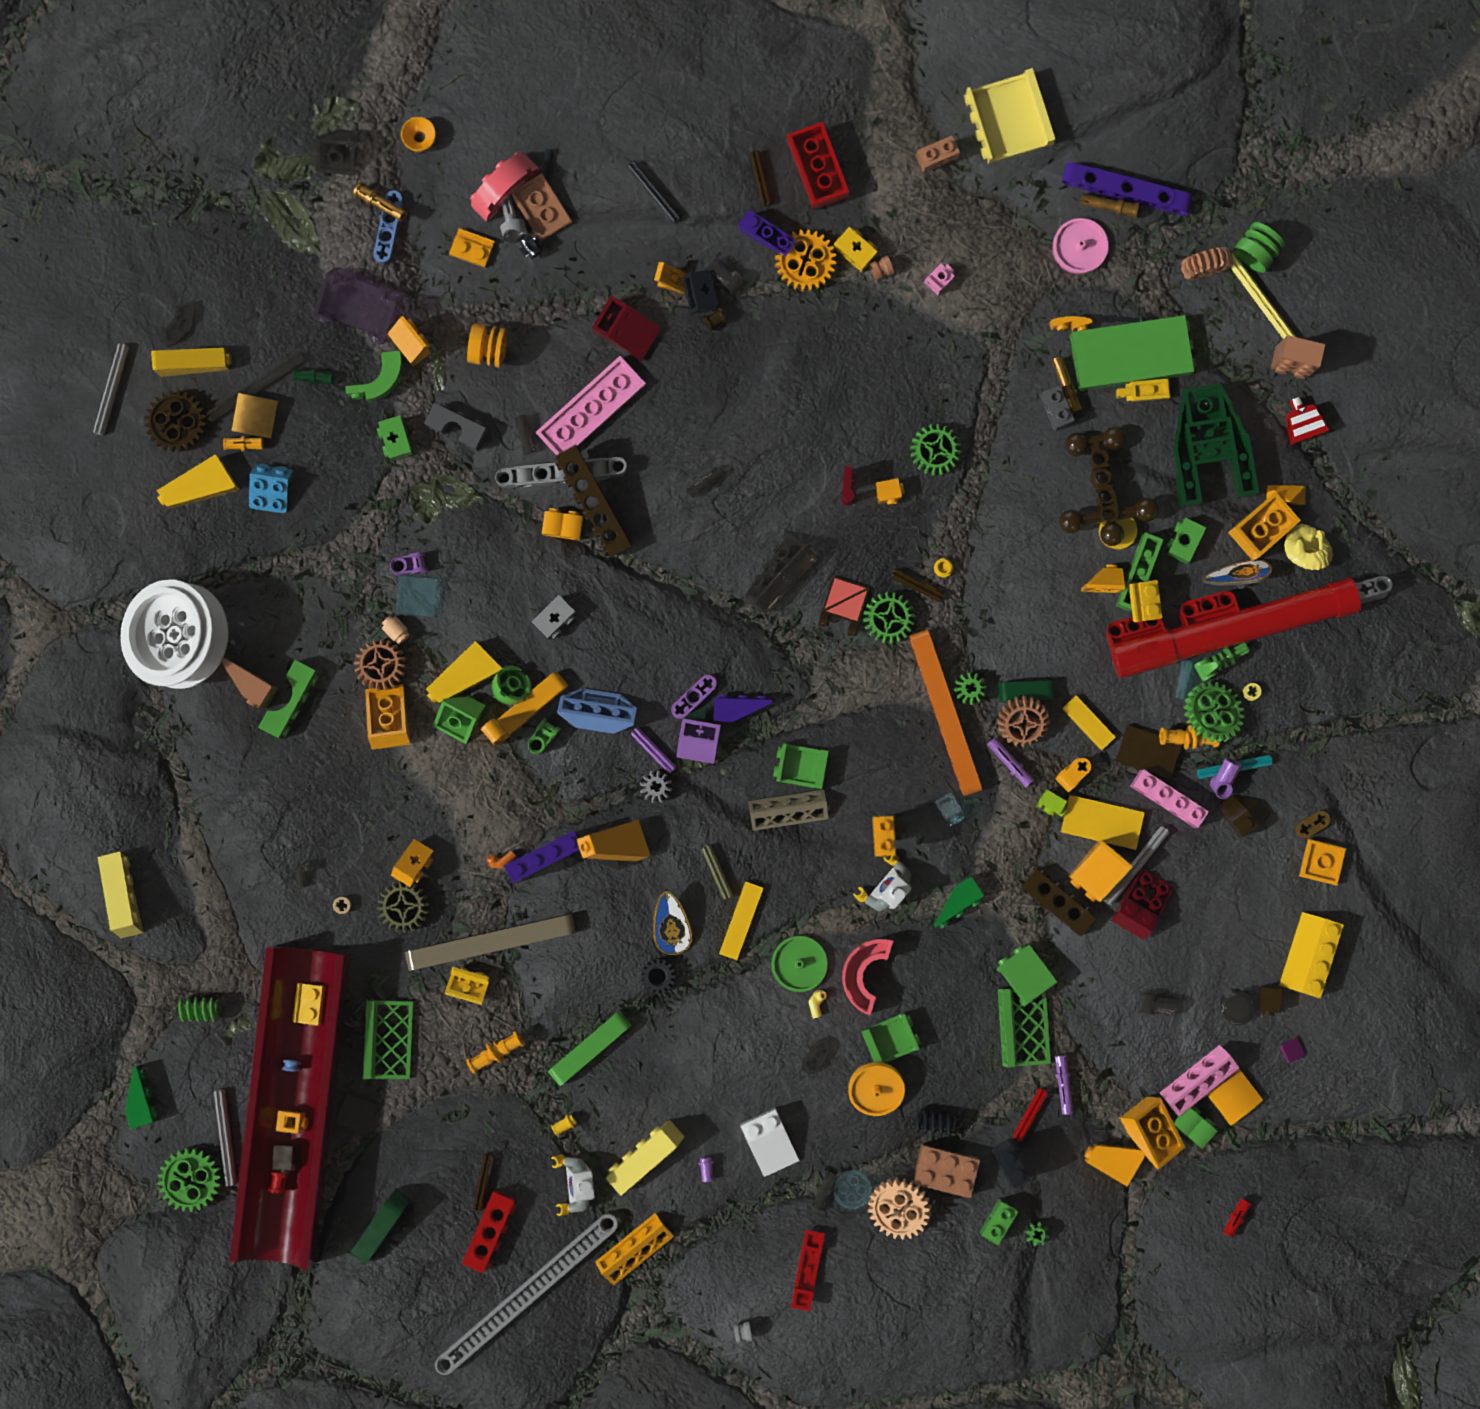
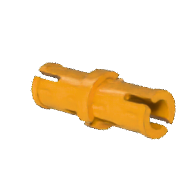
(243, 443)

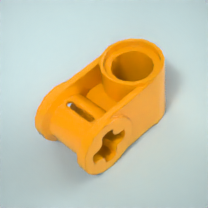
(1071, 776)

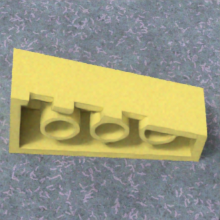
(120, 895)
(645, 1157)

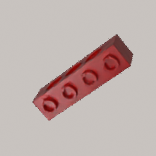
(473, 1258)

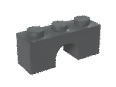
(441, 417)

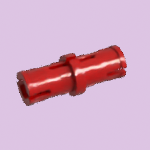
(1231, 1230)

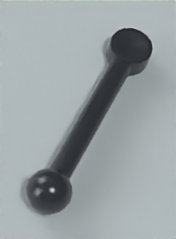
(1109, 319)

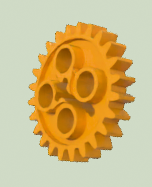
(821, 266)

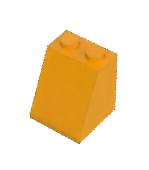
(1099, 871)

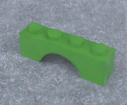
(278, 721)

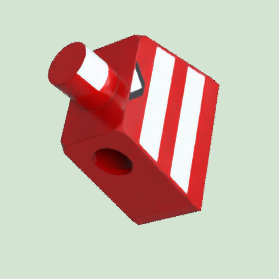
(1304, 422)

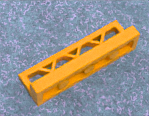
(631, 1247)

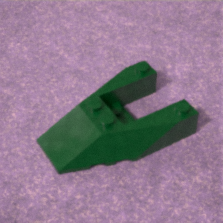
(1209, 434)

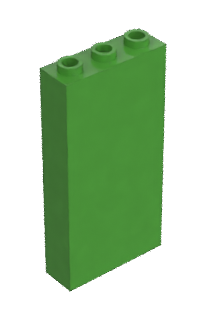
(1132, 353)

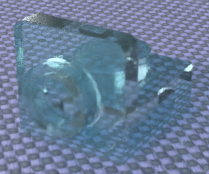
(950, 809)

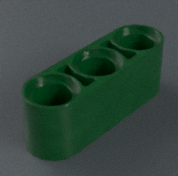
(1037, 689)

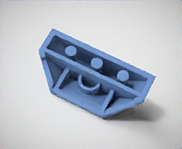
(597, 710)

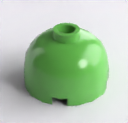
(511, 685)

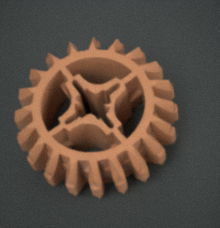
(1207, 263)
(384, 680)
(1038, 723)

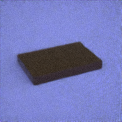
(1144, 751)

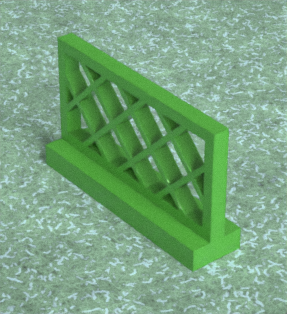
(1008, 1030)
(370, 1039)

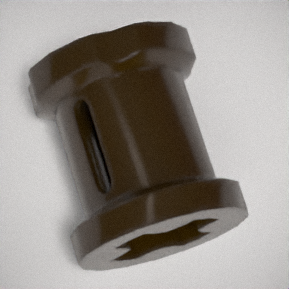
(714, 319)

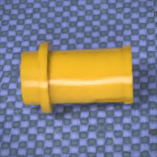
(564, 1124)

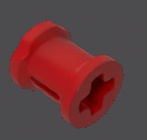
(278, 1182)

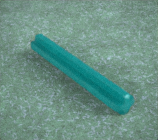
(1246, 765)

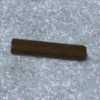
(760, 178)
(917, 585)
(483, 1182)

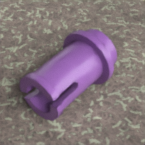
(706, 1169)

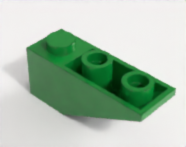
(961, 896)
(139, 1105)

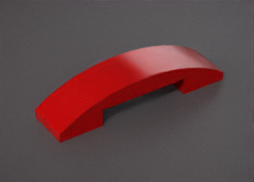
(807, 1270)

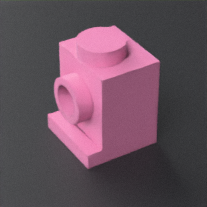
(938, 284)

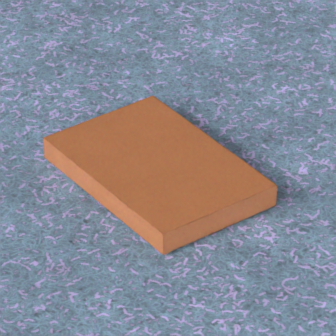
(541, 207)

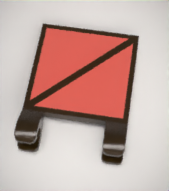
(844, 601)

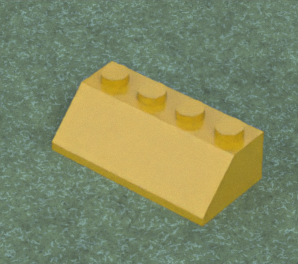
(1311, 955)

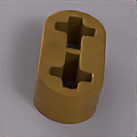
(1314, 827)

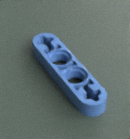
(387, 227)

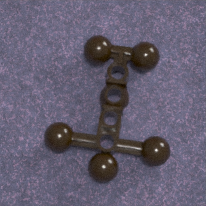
(1111, 533)

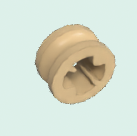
(338, 909)

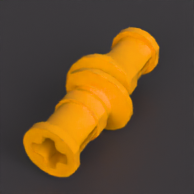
(1184, 737)
(495, 1052)

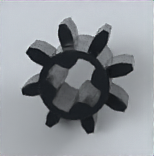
(531, 247)

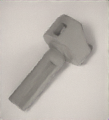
(513, 227)

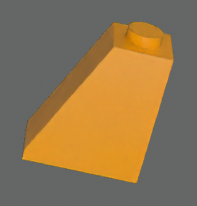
(1115, 1161)

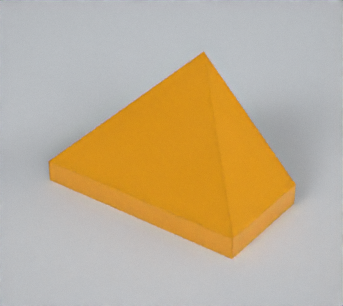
(1290, 494)

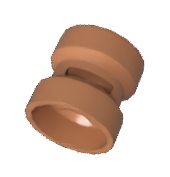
(881, 268)

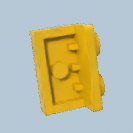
(467, 985)

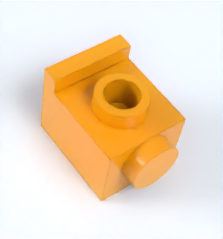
(286, 1118)

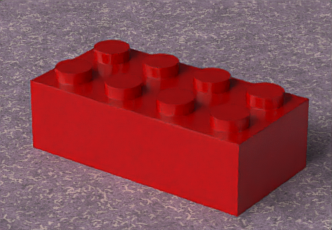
(817, 166)

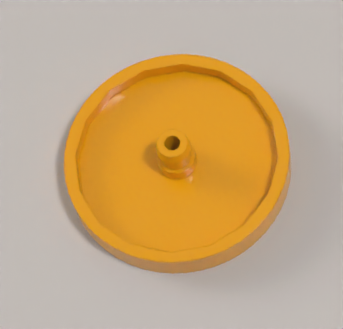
(876, 1089)

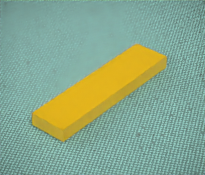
(741, 920)

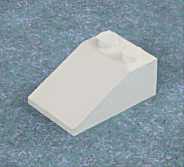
(769, 1142)

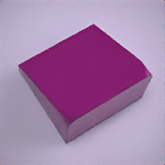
(1291, 1050)

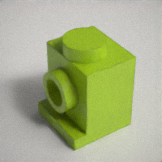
(1052, 804)

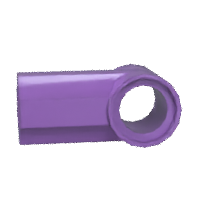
(1225, 777)

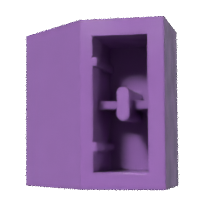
(698, 741)

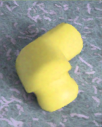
(815, 1001)

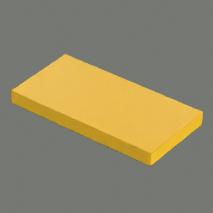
(1102, 822)

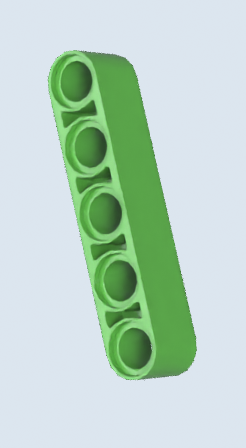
(589, 1048)

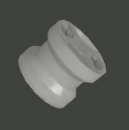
(742, 1332)

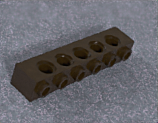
(573, 455)

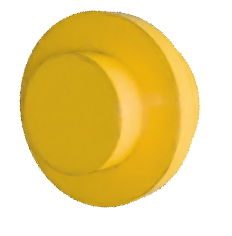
(943, 567)

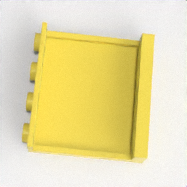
(1010, 117)

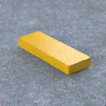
(1088, 722)

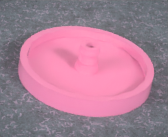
(1080, 246)

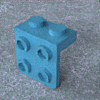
(269, 488)

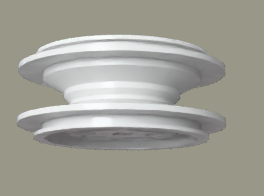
(201, 632)

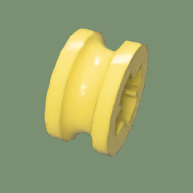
(1257, 693)

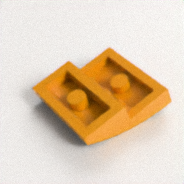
(1235, 1097)

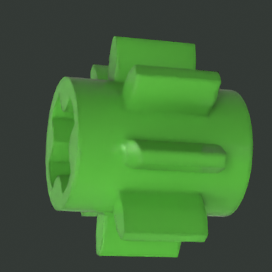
(1042, 1234)

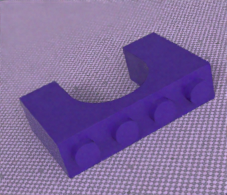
(543, 857)

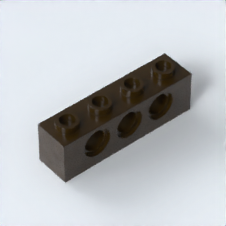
(1078, 925)

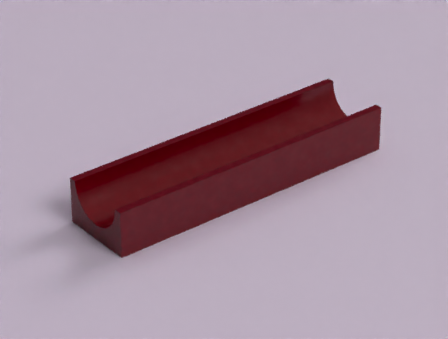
(288, 1223)

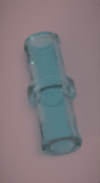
(1184, 679)

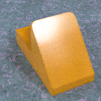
(670, 277)

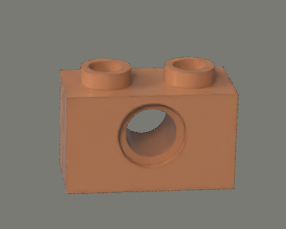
(937, 154)

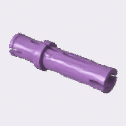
(1026, 779)
(1064, 1084)

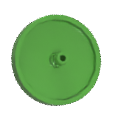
(799, 963)

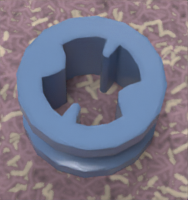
(291, 1065)

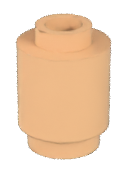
(395, 629)

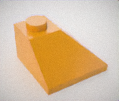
(1106, 581)

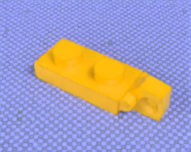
(1145, 390)

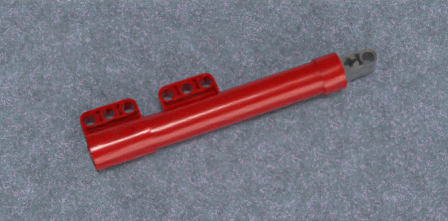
(1227, 625)

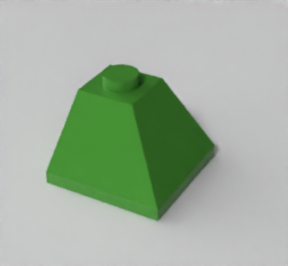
(459, 717)

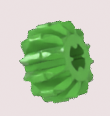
(966, 682)

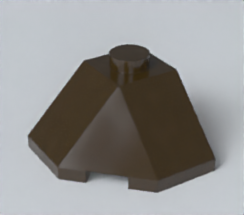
(1243, 814)

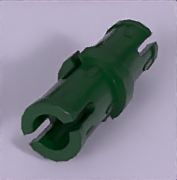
(312, 376)

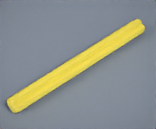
(1260, 298)

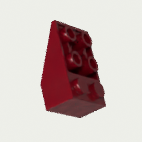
(626, 328)
(1142, 904)

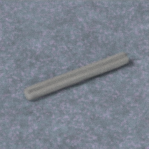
(111, 388)
(1137, 864)
(225, 1137)

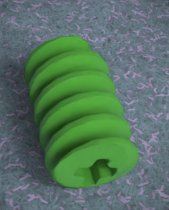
(199, 1011)

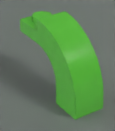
(385, 383)

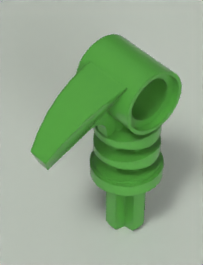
(1207, 668)

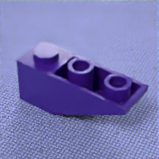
(765, 233)
(732, 710)

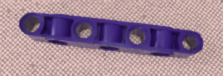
(1112, 185)

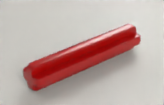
(1030, 1114)

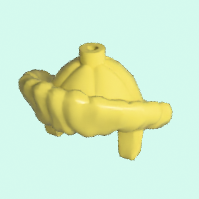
(1308, 547)

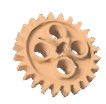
(910, 1222)

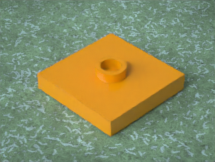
(1322, 862)

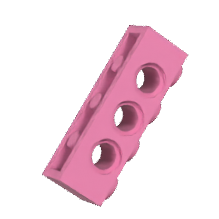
(1169, 798)
(1199, 1080)

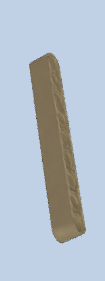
(490, 942)

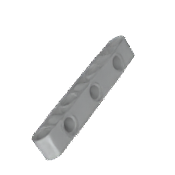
(527, 475)

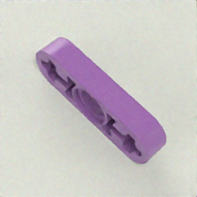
(694, 704)

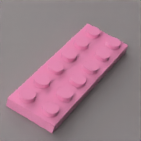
(591, 407)

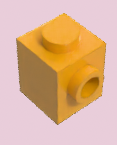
(889, 491)

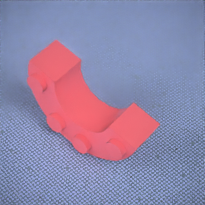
(502, 183)
(854, 968)

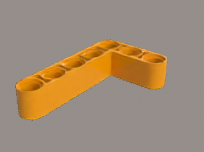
(519, 714)

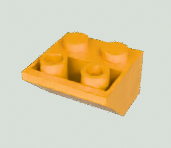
(408, 341)

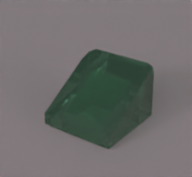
(699, 715)

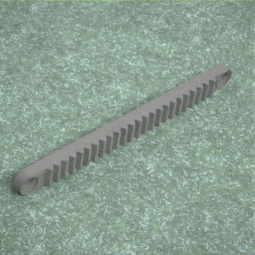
(526, 1294)

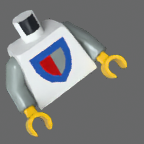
(891, 888)
(579, 1184)

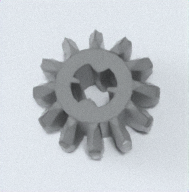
(659, 781)

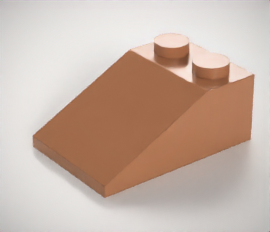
(251, 686)

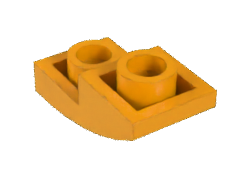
(1076, 323)

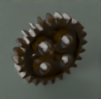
(165, 407)

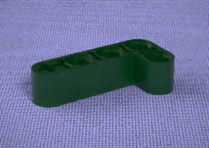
(380, 1226)

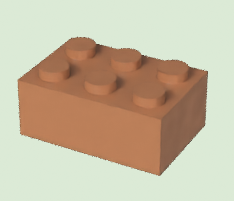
(1297, 357)
(946, 1170)

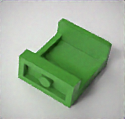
(801, 766)
(1026, 974)
(891, 1038)

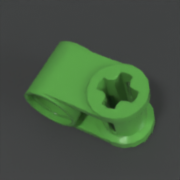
(543, 736)

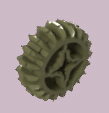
(403, 915)

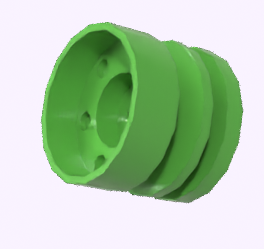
(1259, 247)

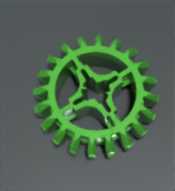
(942, 434)
(880, 616)

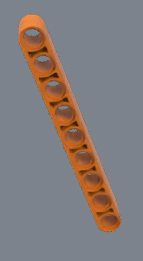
(945, 712)

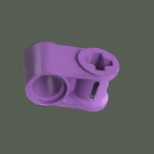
(410, 564)

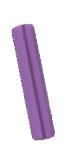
(653, 750)

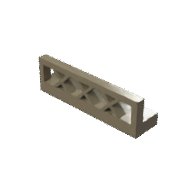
(788, 806)

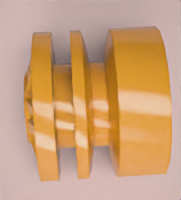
(487, 345)

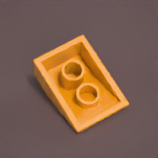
(1264, 526)
(387, 717)
(1153, 1131)

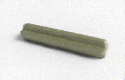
(717, 872)

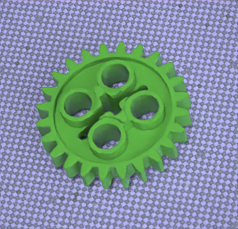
(1210, 696)
(196, 1163)

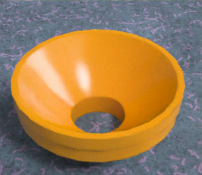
(416, 125)

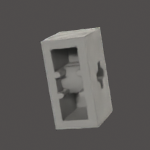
(544, 619)

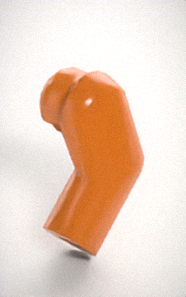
(495, 862)

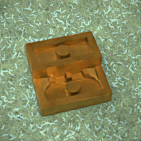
(254, 415)

